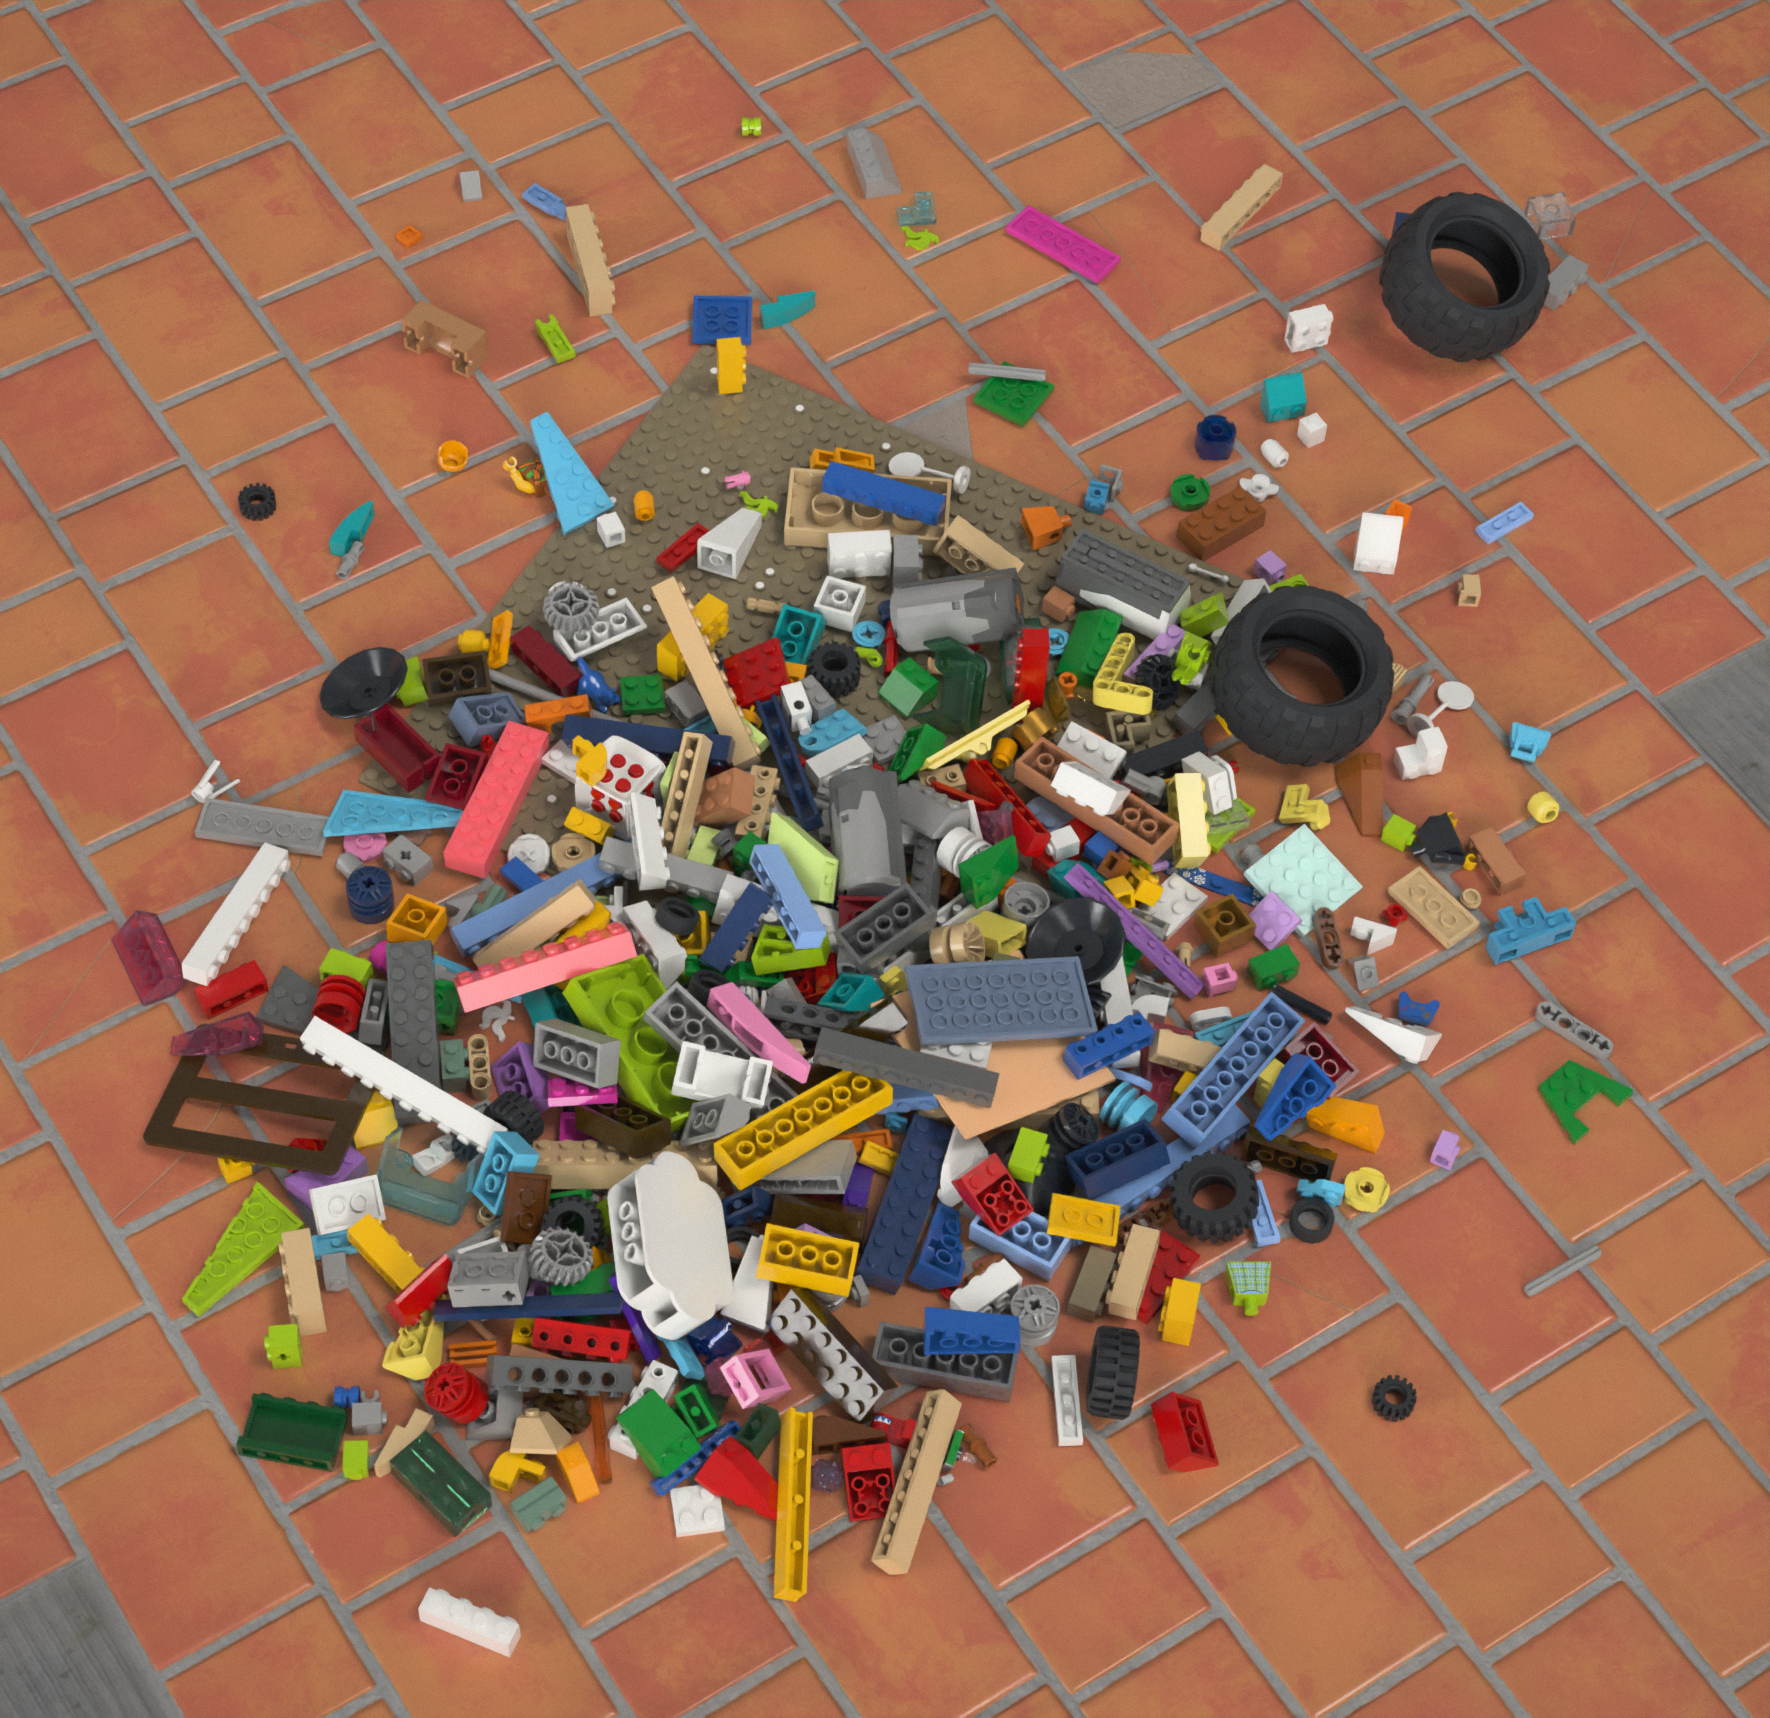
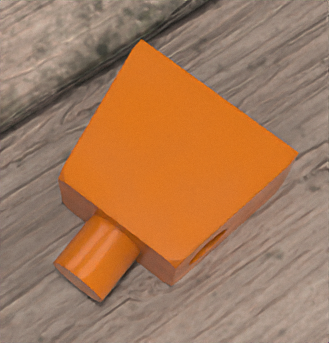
(1043, 525)

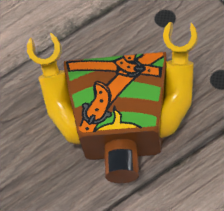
(529, 477)

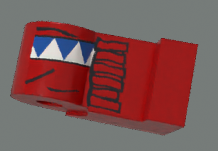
(897, 1431)

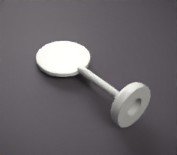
(912, 465)
(1451, 695)

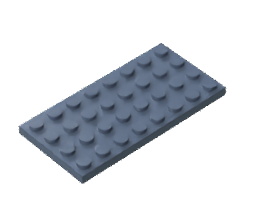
(1000, 1000)

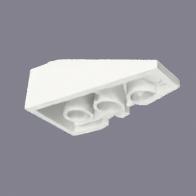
(1409, 1041)

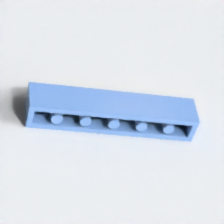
(788, 896)

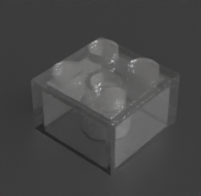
(1550, 215)

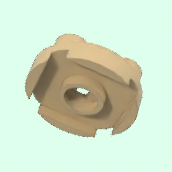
(568, 843)

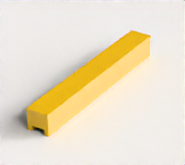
(793, 1505)

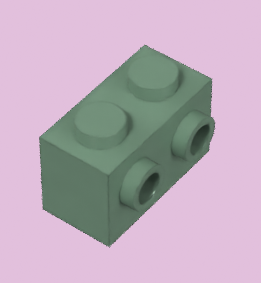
(453, 1065)

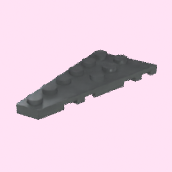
(291, 1007)

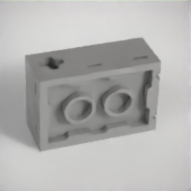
(488, 1279)

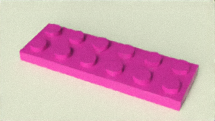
(1063, 244)

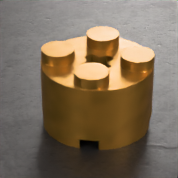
(1035, 725)

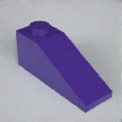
(859, 1186)

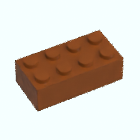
(1221, 523)

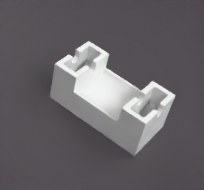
(710, 1074)

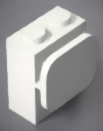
(1218, 780)

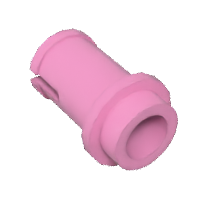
(738, 480)

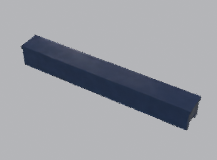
(790, 764)

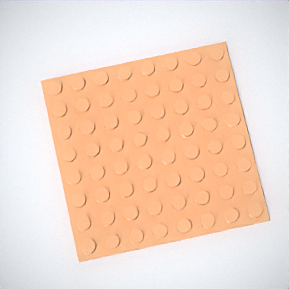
(1028, 1080)

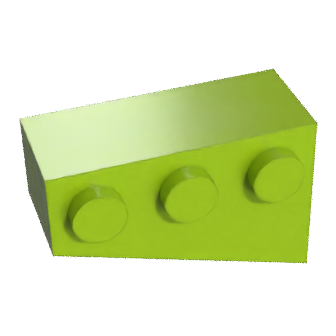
(777, 953)

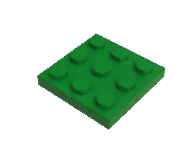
(1013, 397)

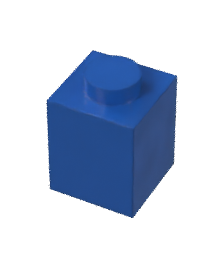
(1098, 847)

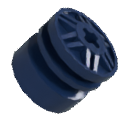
(370, 895)

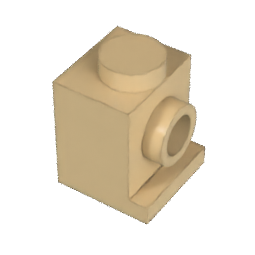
(1469, 590)

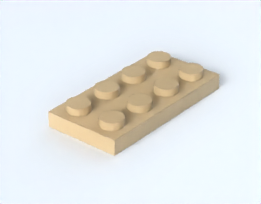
(1433, 907)

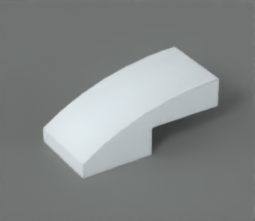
(435, 1156)

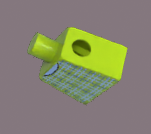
(1248, 1284)

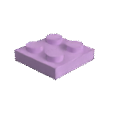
(1274, 920)

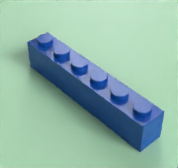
(883, 493)

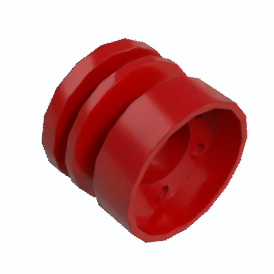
(340, 1002)
(456, 1393)

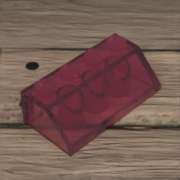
(149, 958)

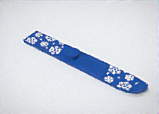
(1217, 884)

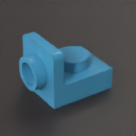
(895, 1122)

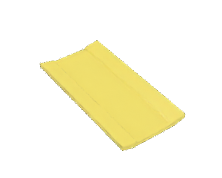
(976, 742)

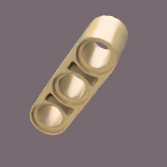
(479, 1058)

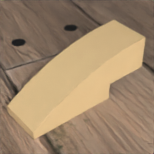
(401, 1438)

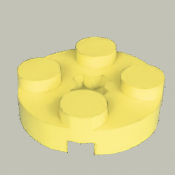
(1366, 1201)

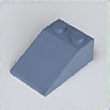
(484, 716)
(1049, 814)

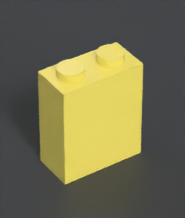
(1000, 933)

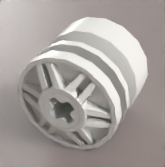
(957, 847)

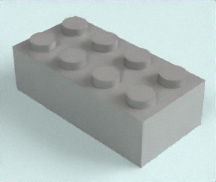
(576, 1053)

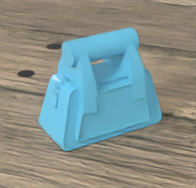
(1527, 741)

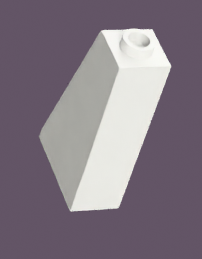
(751, 1295)

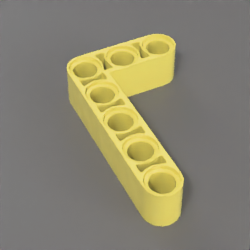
(1107, 686)

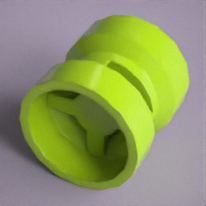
(751, 126)

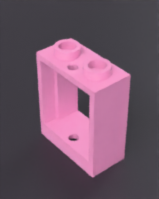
(750, 1393)

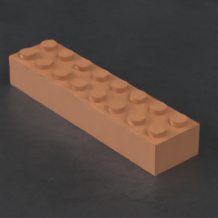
(1133, 825)

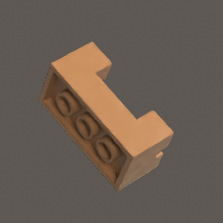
(447, 334)

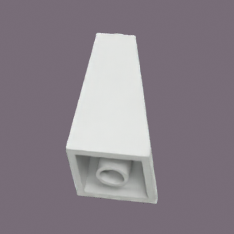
(728, 544)

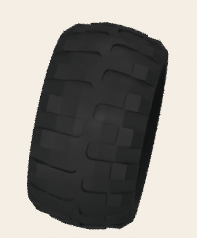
(1493, 237)
(1331, 631)

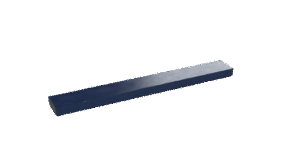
(535, 1307)

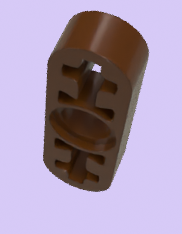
(1330, 928)
(1149, 1212)

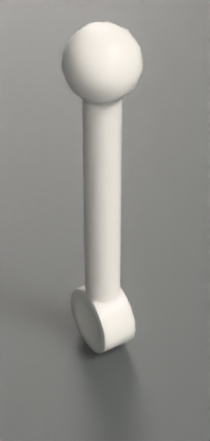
(1193, 567)

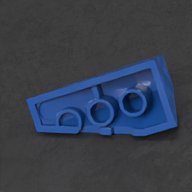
(1295, 1092)

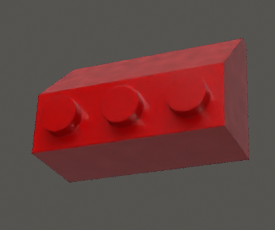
(421, 1292)
(1183, 1433)

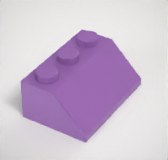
(516, 1073)

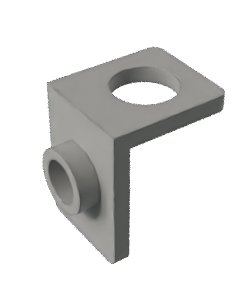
(1117, 479)
(1365, 971)

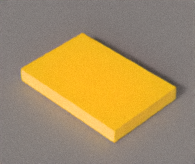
(1083, 1219)

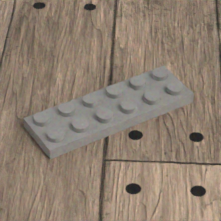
(260, 825)

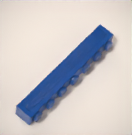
(664, 1484)

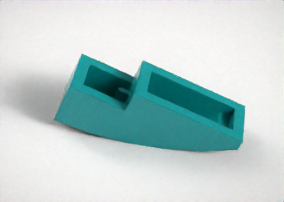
(786, 309)
(352, 529)

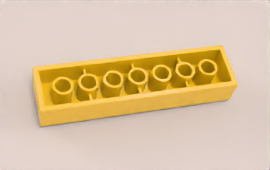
(800, 1126)

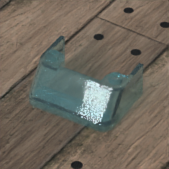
(420, 1194)

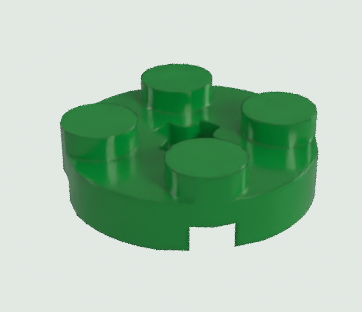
(1190, 501)

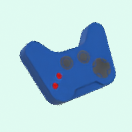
(1416, 1012)

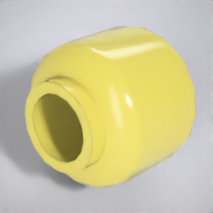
(1543, 807)

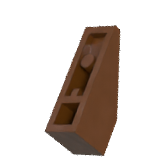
(834, 1432)

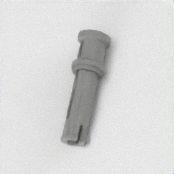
(1409, 704)

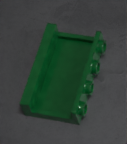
(293, 1432)

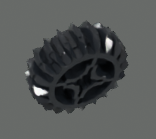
(1160, 681)

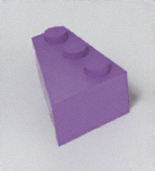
(352, 1167)

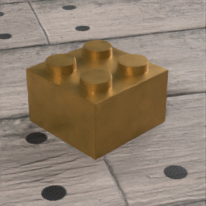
(1224, 925)

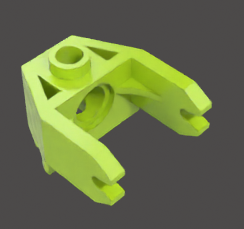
(1188, 661)

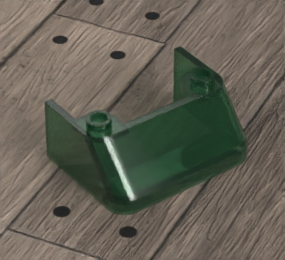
(962, 687)

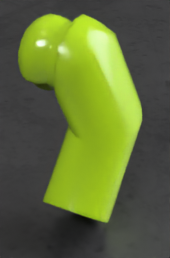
(871, 655)

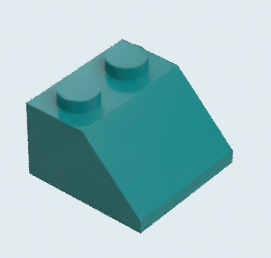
(1283, 397)
(1062, 886)
(852, 993)

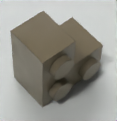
(1126, 728)

